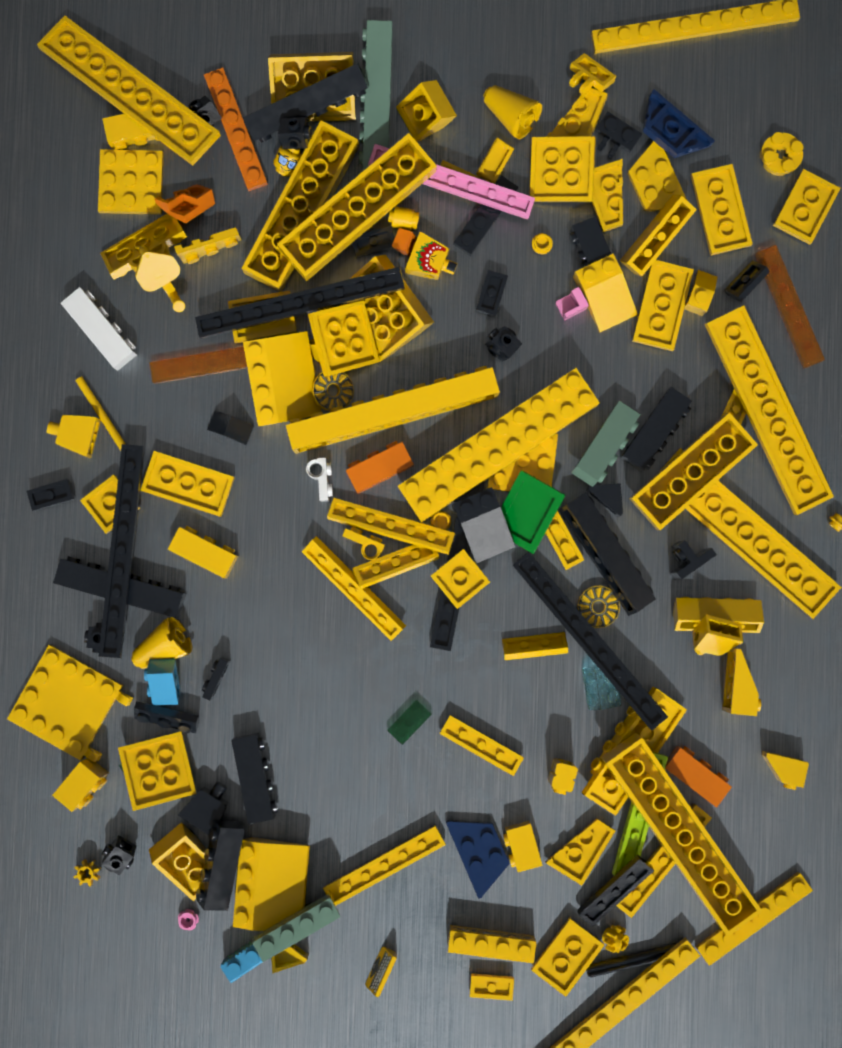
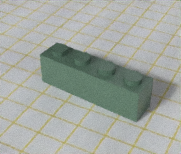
(606, 443)
(295, 927)

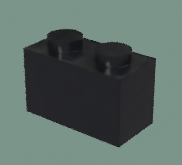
(589, 241)

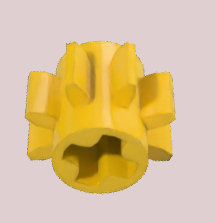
(81, 872)
(615, 939)

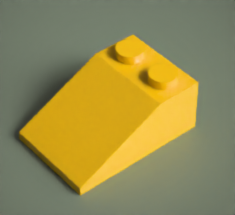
(605, 292)
(739, 688)
(180, 859)

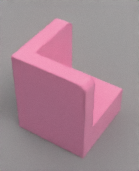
(572, 304)

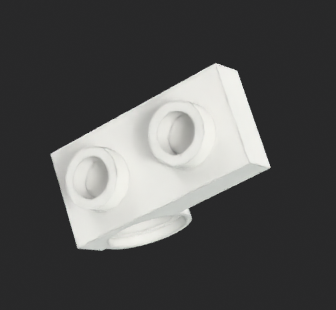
(325, 489)

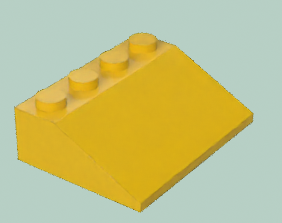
(297, 71)
(393, 316)
(281, 377)
(269, 882)

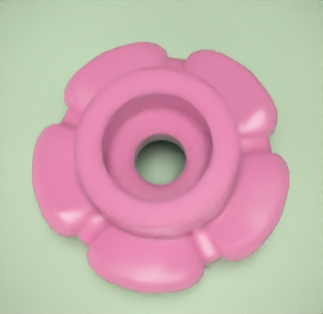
(183, 923)

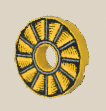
(321, 395)
(610, 602)

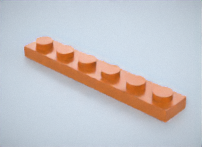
(235, 129)

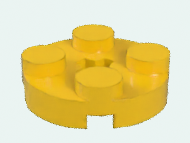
(791, 146)

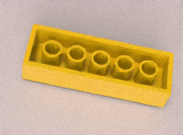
(693, 471)

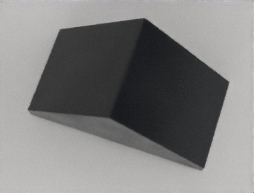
(230, 427)
(609, 496)

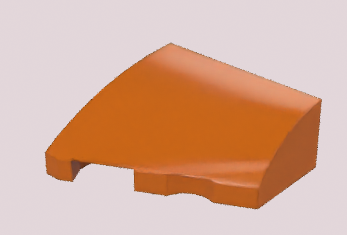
(187, 202)

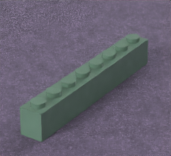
(378, 94)

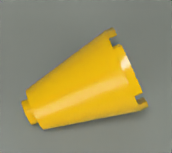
(513, 110)
(164, 642)

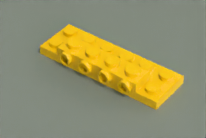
(603, 786)

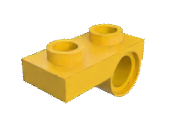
(356, 535)

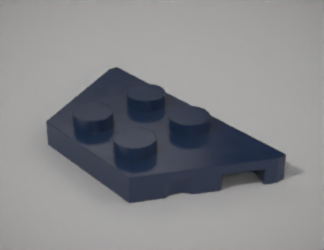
(672, 128)
(479, 852)

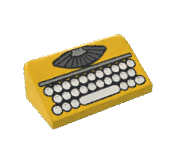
(381, 970)

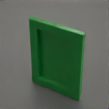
(530, 510)

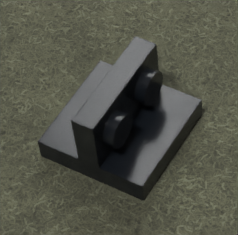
(690, 560)

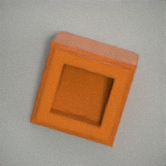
(404, 241)

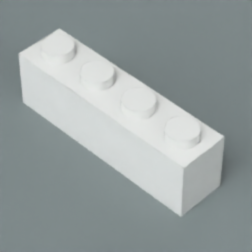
(98, 328)

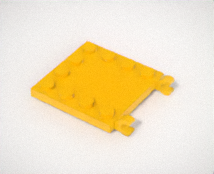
(67, 703)

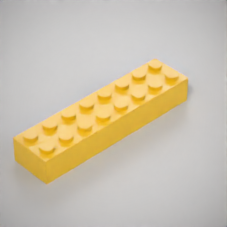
(307, 189)
(357, 207)

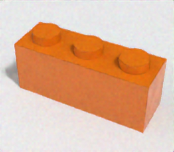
(379, 466)
(698, 775)

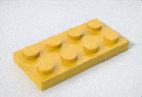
(721, 209)
(663, 305)
(187, 483)

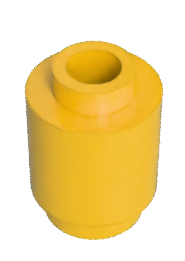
(404, 218)

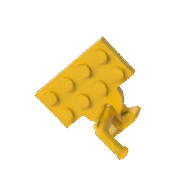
(149, 257)

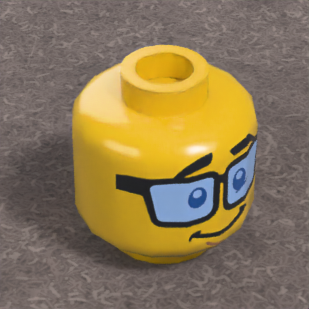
(286, 160)

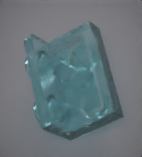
(599, 690)

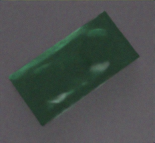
(409, 722)

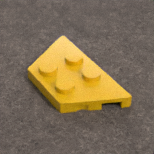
(654, 179)

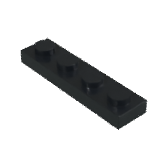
(480, 222)
(615, 890)

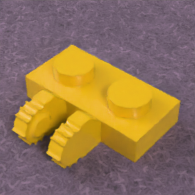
(592, 73)

